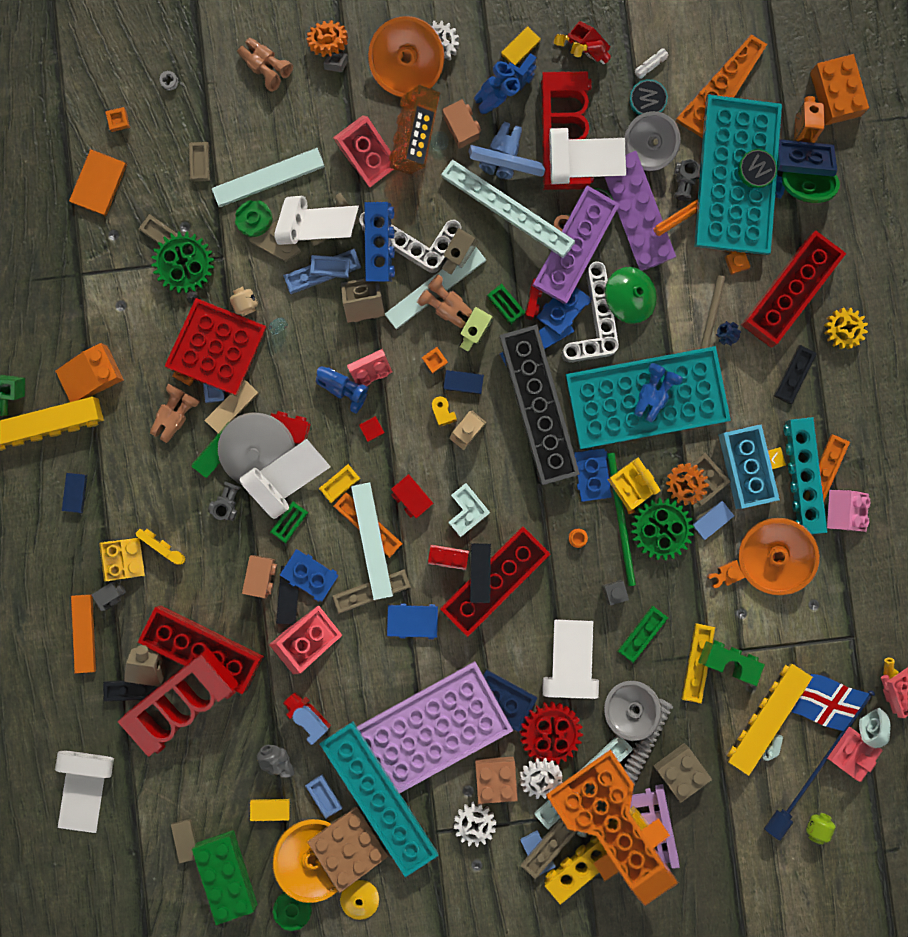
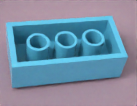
(748, 467)

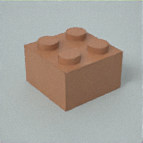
(496, 780)

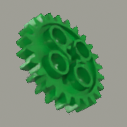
(167, 269)
(672, 515)

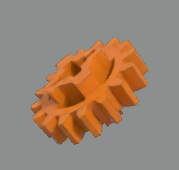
(327, 38)
(679, 486)

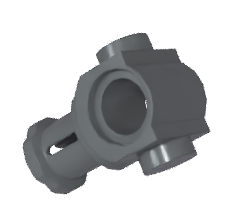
(686, 180)
(226, 500)

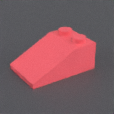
(365, 150)
(305, 640)

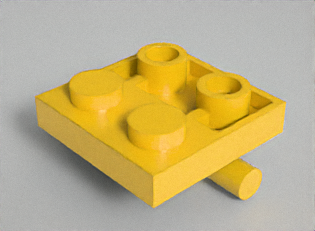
(634, 484)
(121, 559)

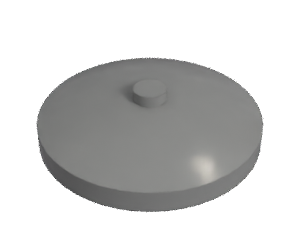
(251, 443)

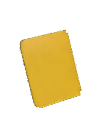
(776, 458)

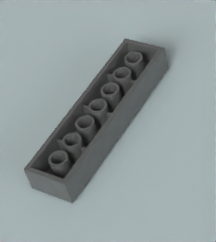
(538, 405)

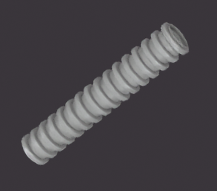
(644, 746)

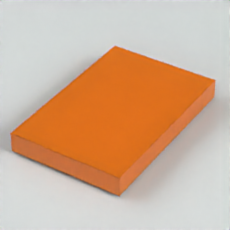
(98, 182)

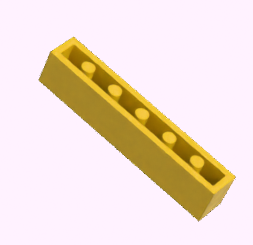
(50, 422)
(769, 718)

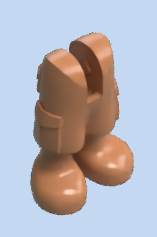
(260, 58)
(449, 307)
(169, 417)

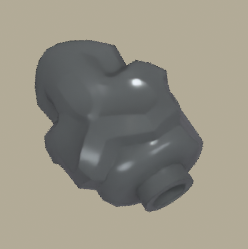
(275, 761)

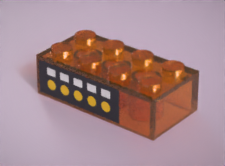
(414, 129)

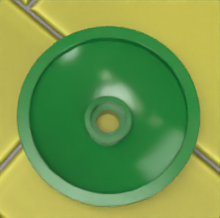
(811, 187)
(623, 296)

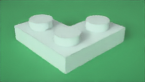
(472, 511)

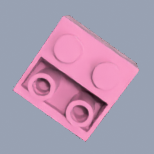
(848, 510)

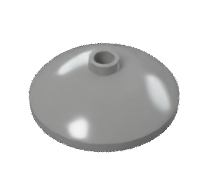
(640, 138)
(621, 711)

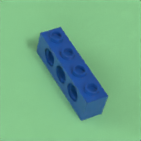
(373, 211)

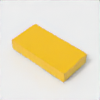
(521, 46)
(339, 483)
(270, 810)

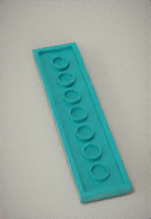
(379, 799)

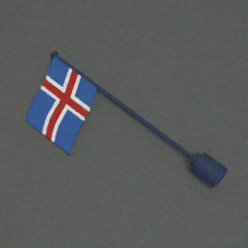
(832, 707)

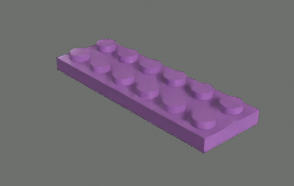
(640, 215)
(585, 226)

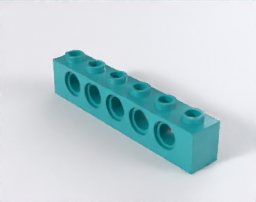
(811, 467)

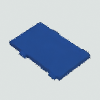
(560, 315)
(593, 475)
(309, 575)
(412, 621)

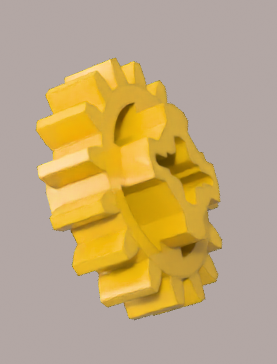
(846, 320)

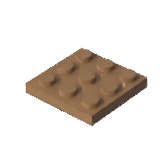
(347, 849)

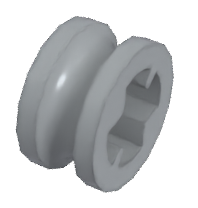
(164, 76)

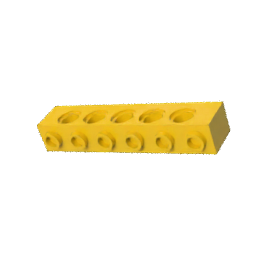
(563, 889)

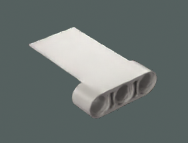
(584, 157)
(301, 223)
(284, 477)
(572, 661)
(82, 788)

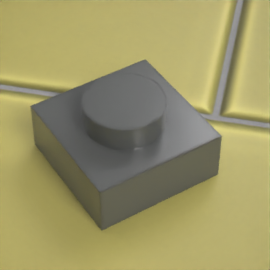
(336, 62)

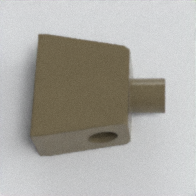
(464, 244)
(144, 667)

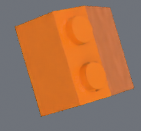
(89, 373)

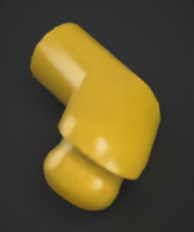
(889, 668)

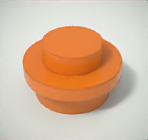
(578, 538)

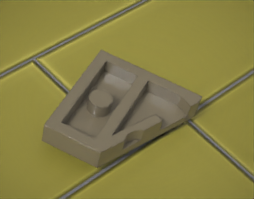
(269, 244)
(716, 478)

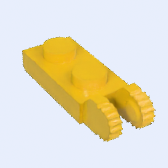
(161, 547)

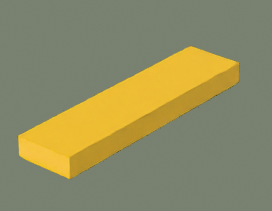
(696, 672)

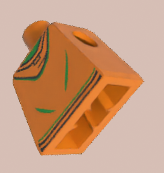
(809, 121)

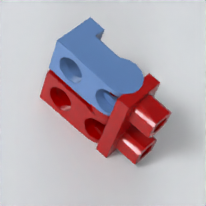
(307, 716)

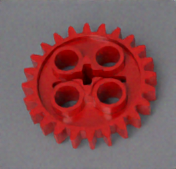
(568, 733)

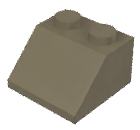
(362, 300)

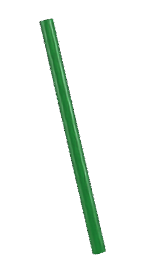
(622, 525)

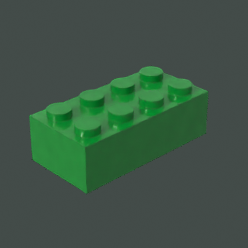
(224, 877)

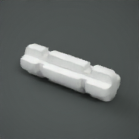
(651, 63)

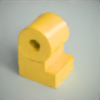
(440, 409)

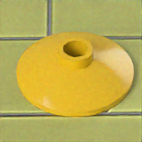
(360, 890)

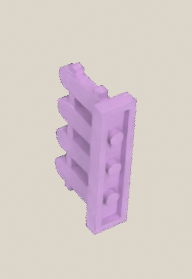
(650, 799)

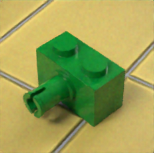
(12, 389)

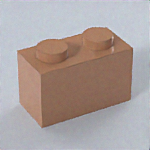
(461, 124)
(259, 576)

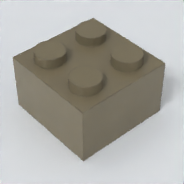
(682, 772)

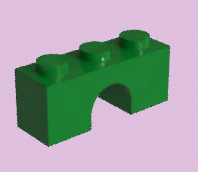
(746, 668)

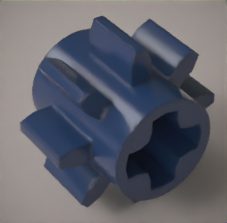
(728, 333)

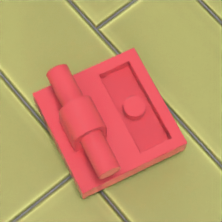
(370, 368)
(897, 692)
(854, 755)

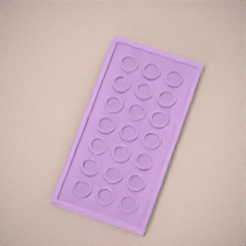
(436, 727)

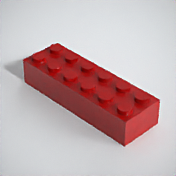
(793, 289)
(509, 568)
(185, 639)

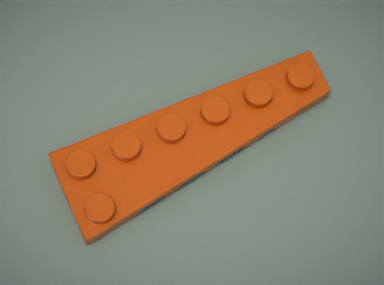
(724, 83)

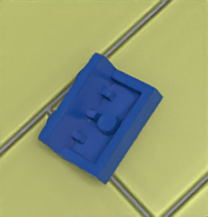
(526, 71)

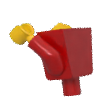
(586, 40)

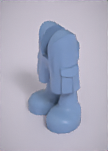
(504, 144)

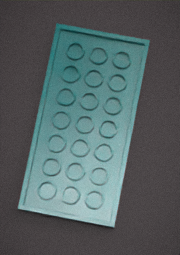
(727, 209)
(607, 397)

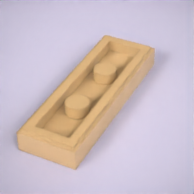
(231, 407)

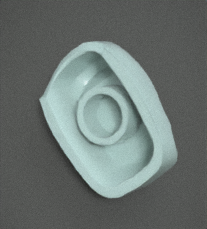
(875, 728)

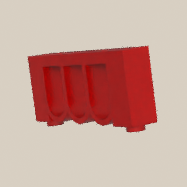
(563, 86)
(147, 732)

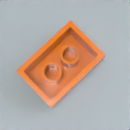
(839, 89)

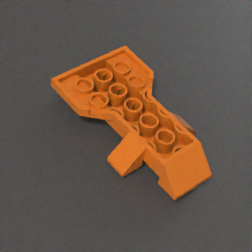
(627, 847)

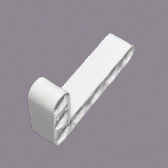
(411, 244)
(599, 318)

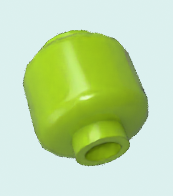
(820, 828)

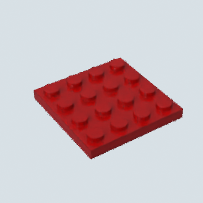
(216, 347)

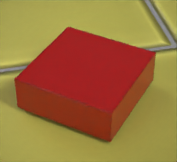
(371, 429)

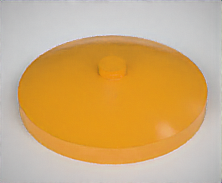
(298, 867)

